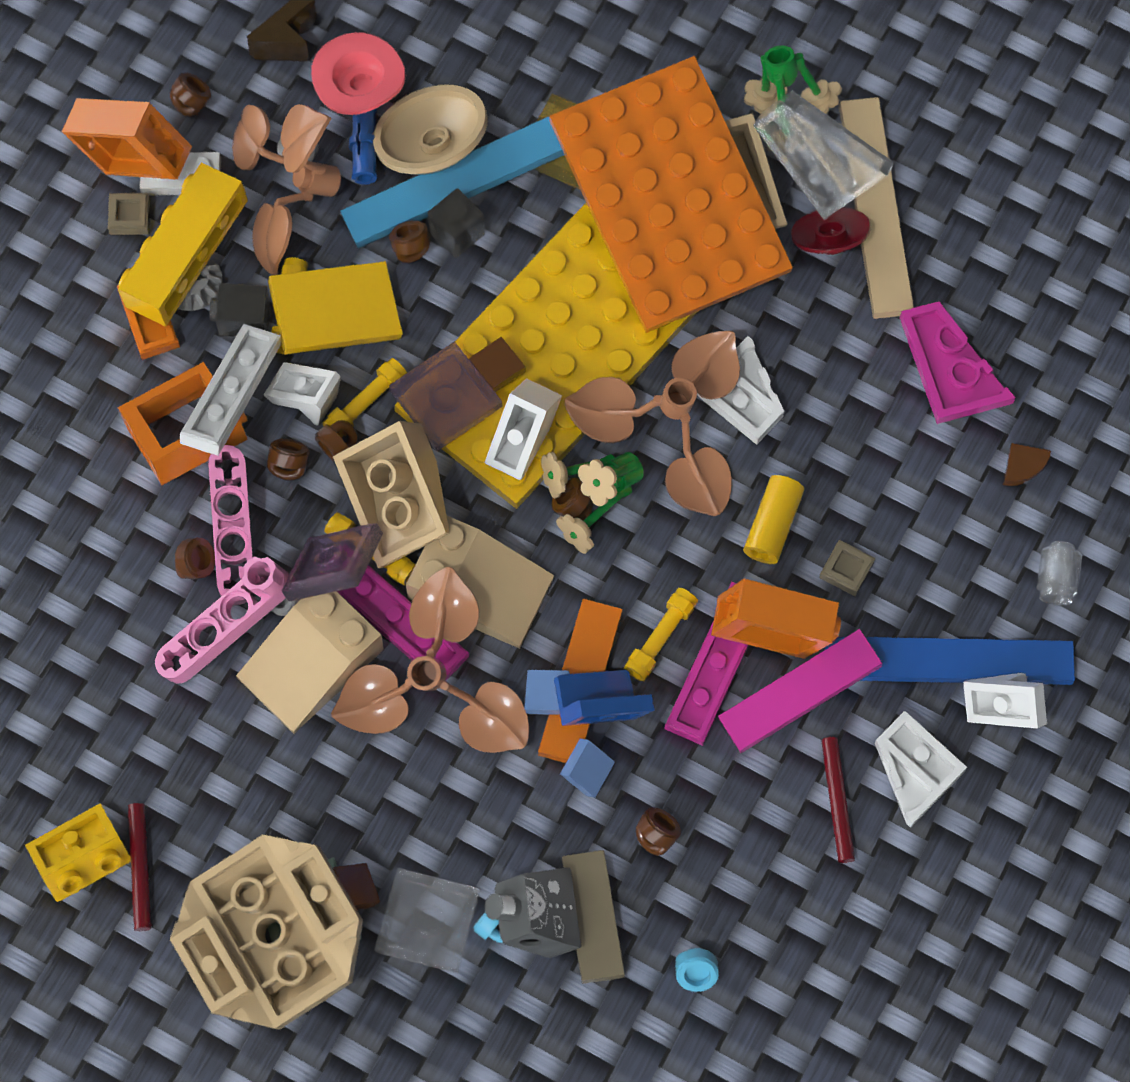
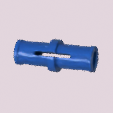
(362, 148)

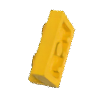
(78, 853)

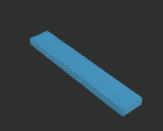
(472, 175)

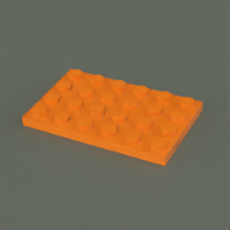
(670, 194)

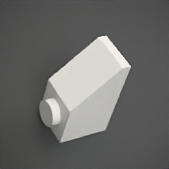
(522, 428)

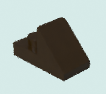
(279, 35)

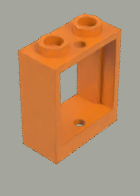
(127, 138)
(158, 402)
(776, 619)

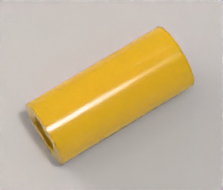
(773, 519)

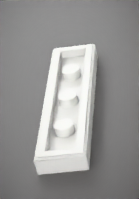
(230, 389)

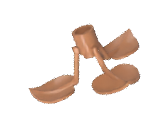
(299, 137)
(699, 367)
(441, 611)

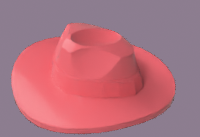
(357, 73)

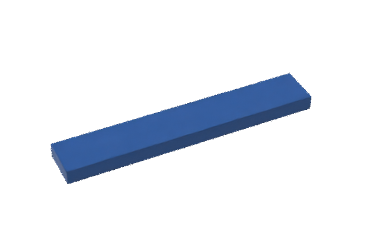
(970, 659)

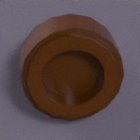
(189, 91)
(410, 241)
(331, 442)
(288, 455)
(573, 501)
(194, 558)
(657, 831)

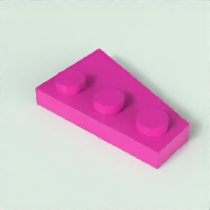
(949, 368)

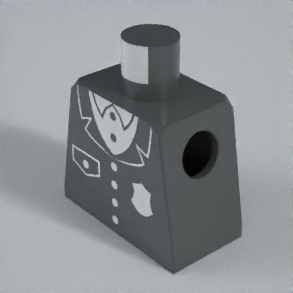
(537, 912)

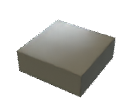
(128, 213)
(847, 568)

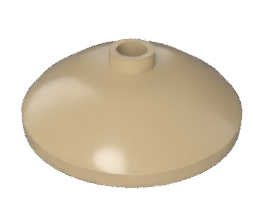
(430, 129)

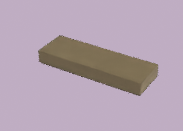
(600, 951)

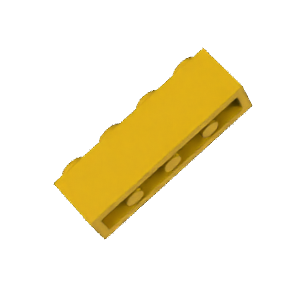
(182, 244)

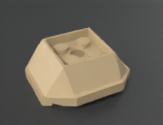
(226, 924)

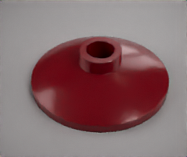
(834, 234)

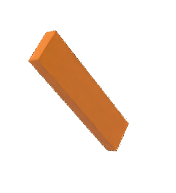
(586, 653)

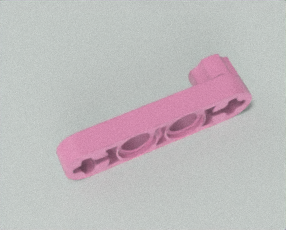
(226, 525)
(219, 616)

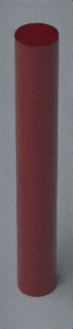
(837, 800)
(139, 867)

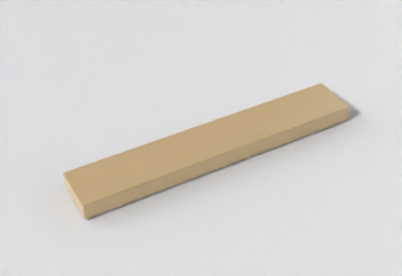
(883, 247)

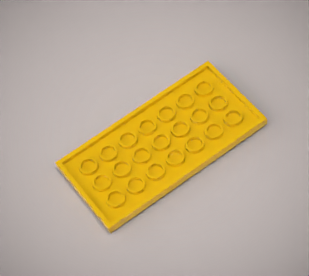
(567, 327)

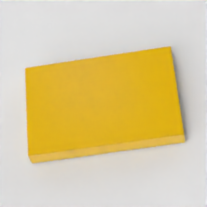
(334, 307)

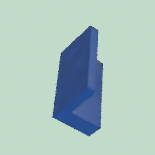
(599, 698)

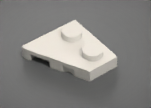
(752, 403)
(916, 766)

